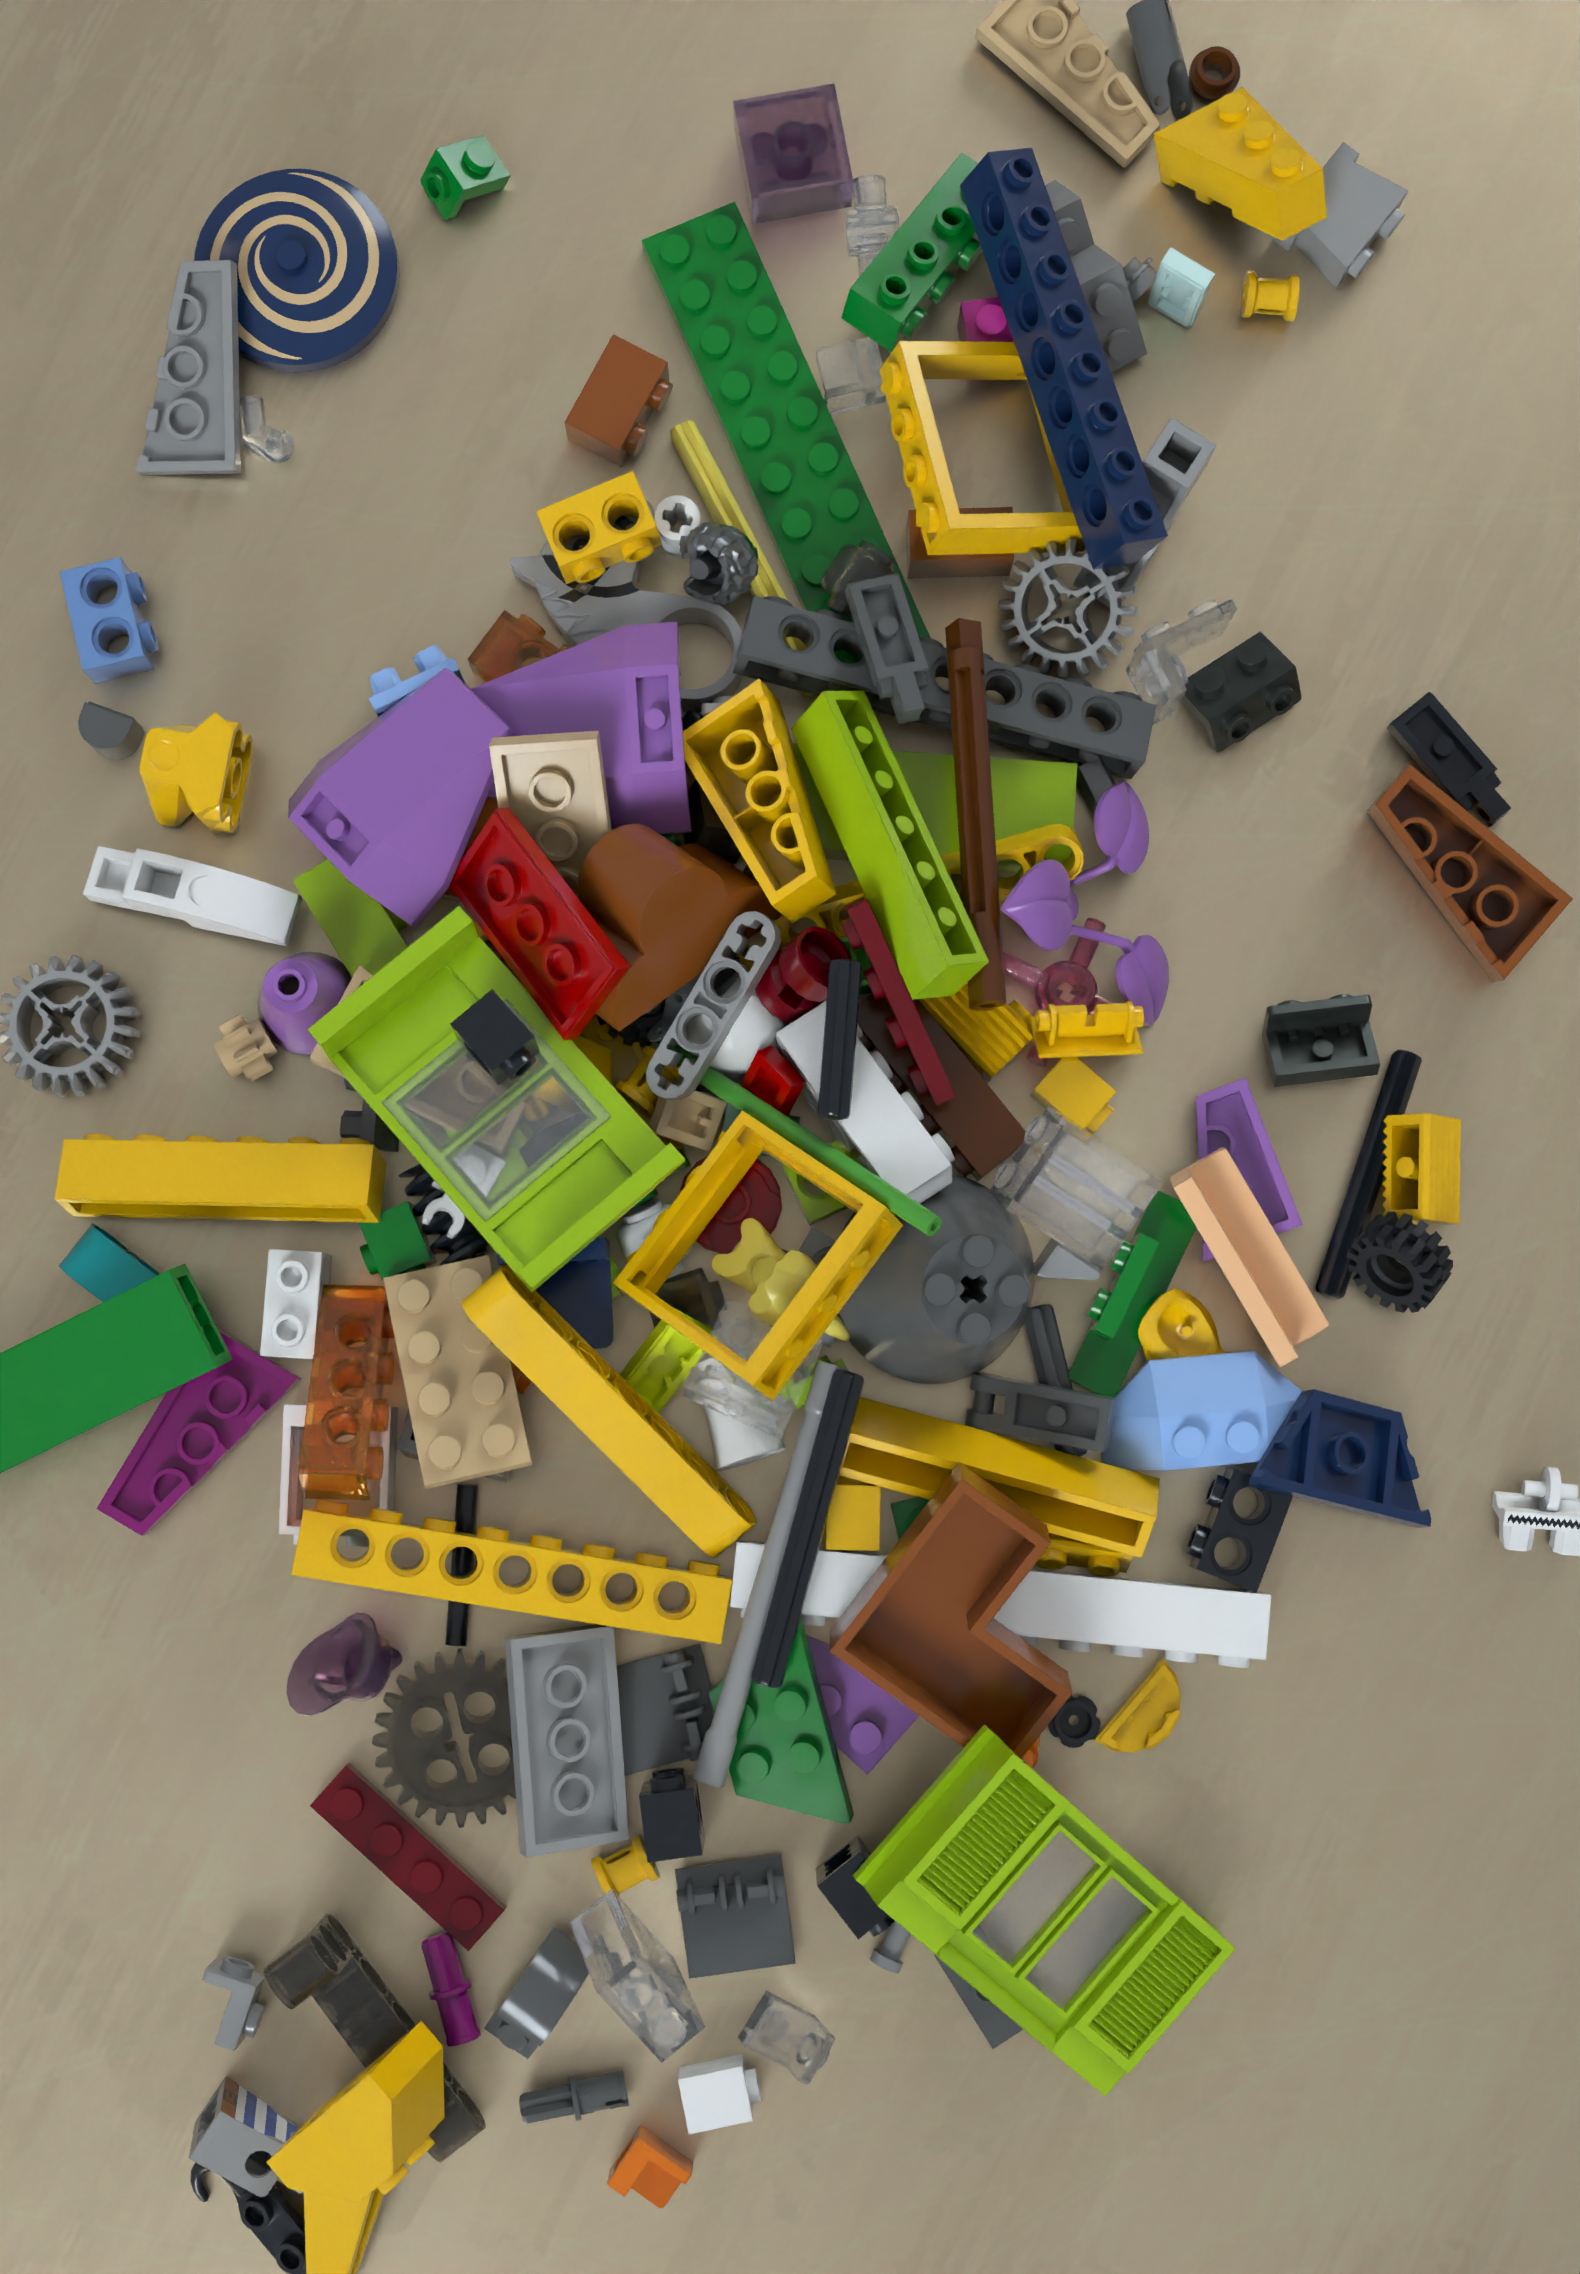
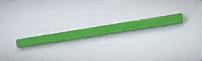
(817, 1148)

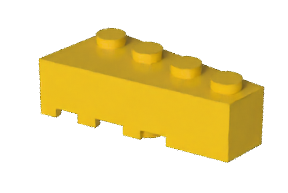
(758, 791)

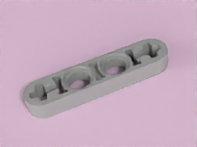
(720, 1010)

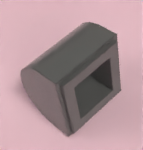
(109, 731)

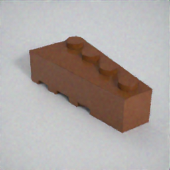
(1472, 876)

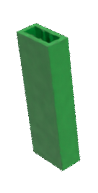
(105, 1364)

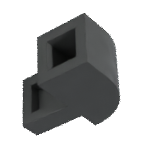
(539, 1995)

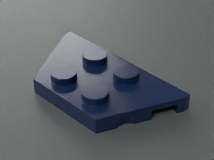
(1344, 1458)

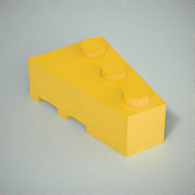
(1246, 163)

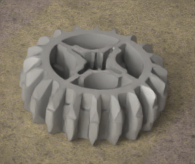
(1081, 627)
(52, 1037)

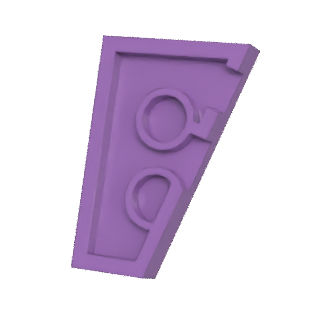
(1232, 1121)
(860, 1713)

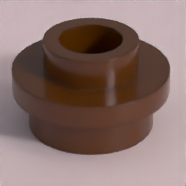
(1216, 59)

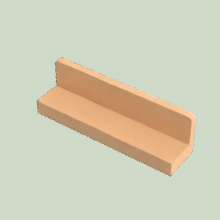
(1249, 1253)

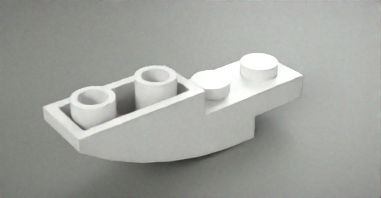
(194, 893)

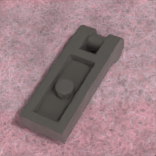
(1042, 1412)

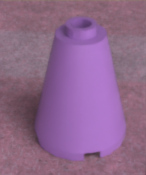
(298, 995)

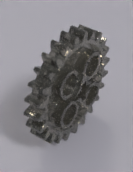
(414, 1750)

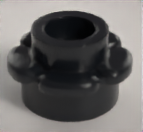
(1085, 1730)

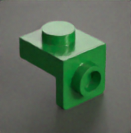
(462, 173)

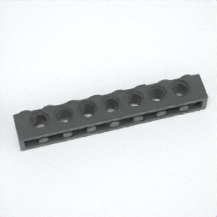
(1014, 725)

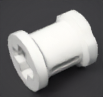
(666, 516)

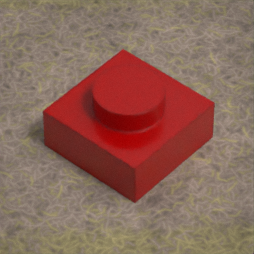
(773, 1080)

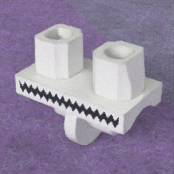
(1540, 1505)

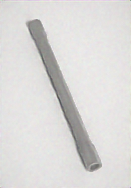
(722, 1735)

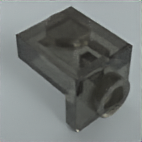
(693, 1296)

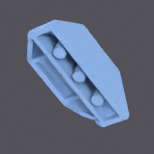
(1199, 1412)

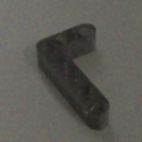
(364, 2011)

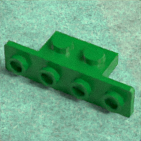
(1142, 1274)

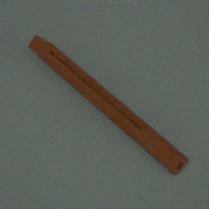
(975, 807)

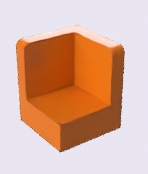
(649, 2168)

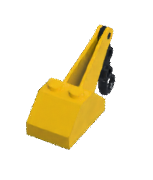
(347, 2160)

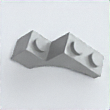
(1100, 281)
(1172, 471)

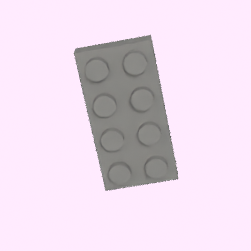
(566, 1739)

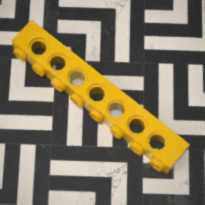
(697, 1618)

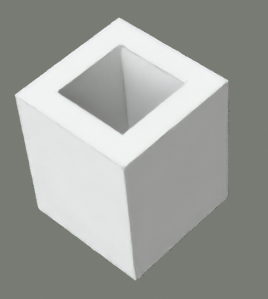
(718, 2093)

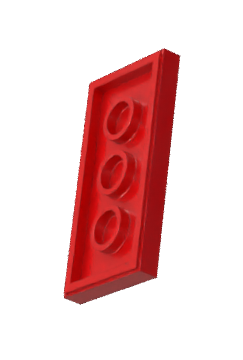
(537, 924)

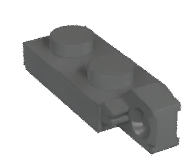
(890, 643)

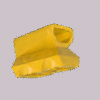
(197, 772)

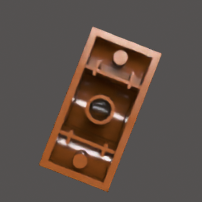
(661, 912)

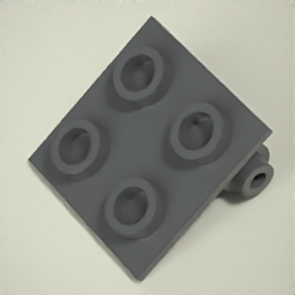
(664, 1708)
(735, 1916)

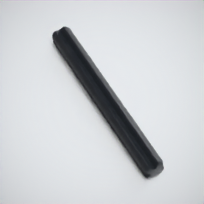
(1367, 1173)

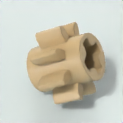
(245, 1047)

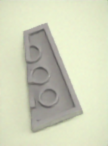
(197, 393)

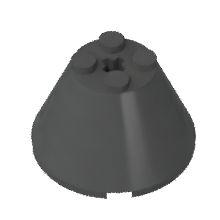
(947, 1299)

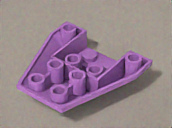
(630, 694)
(404, 795)

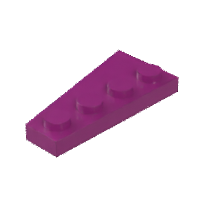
(192, 1434)

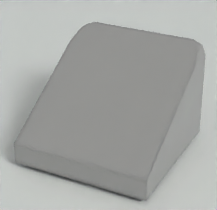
(1061, 1262)

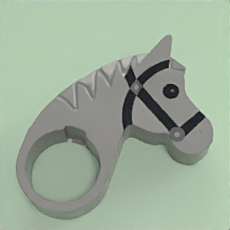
(613, 601)

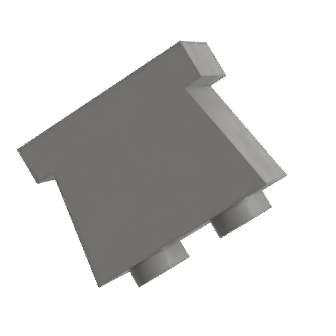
(1358, 211)

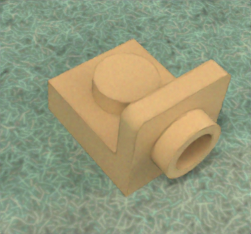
(692, 1120)

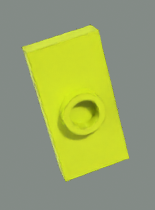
(662, 1364)

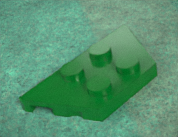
(787, 1744)

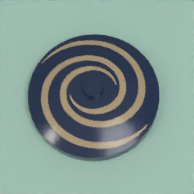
(310, 267)

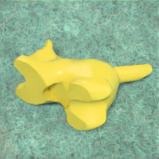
(769, 1274)

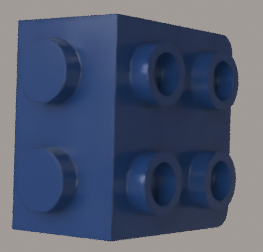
(584, 1293)

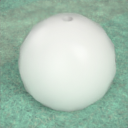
(751, 1032)

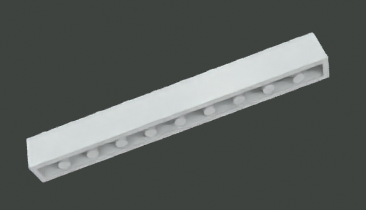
(1066, 1608)

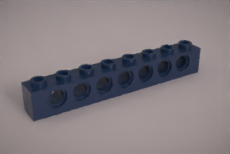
(1062, 358)

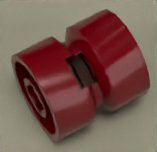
(799, 973)

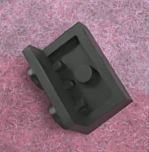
(1242, 691)
(1320, 1040)

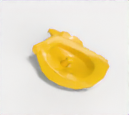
(1178, 1328)

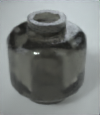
(852, 565)

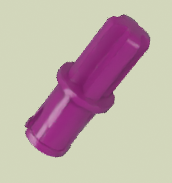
(450, 1989)

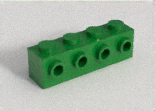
(916, 263)

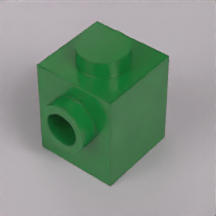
(396, 1243)

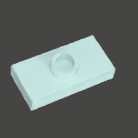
(1180, 288)

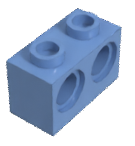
(98, 624)

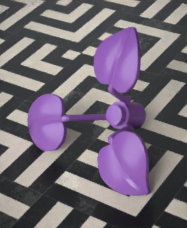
(1047, 906)

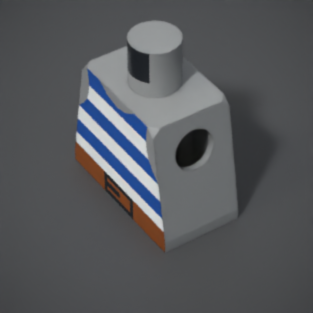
(239, 2136)

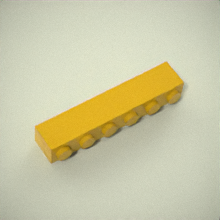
(221, 1179)
(1060, 1489)

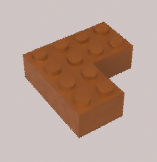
(929, 1622)

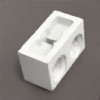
(293, 1302)

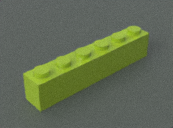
(889, 845)

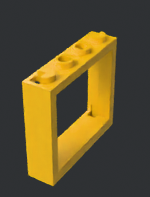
(924, 459)
(819, 1297)

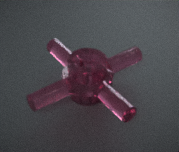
(1072, 972)

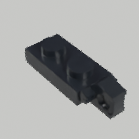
(1450, 758)

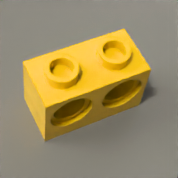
(593, 515)

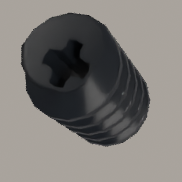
(465, 1244)

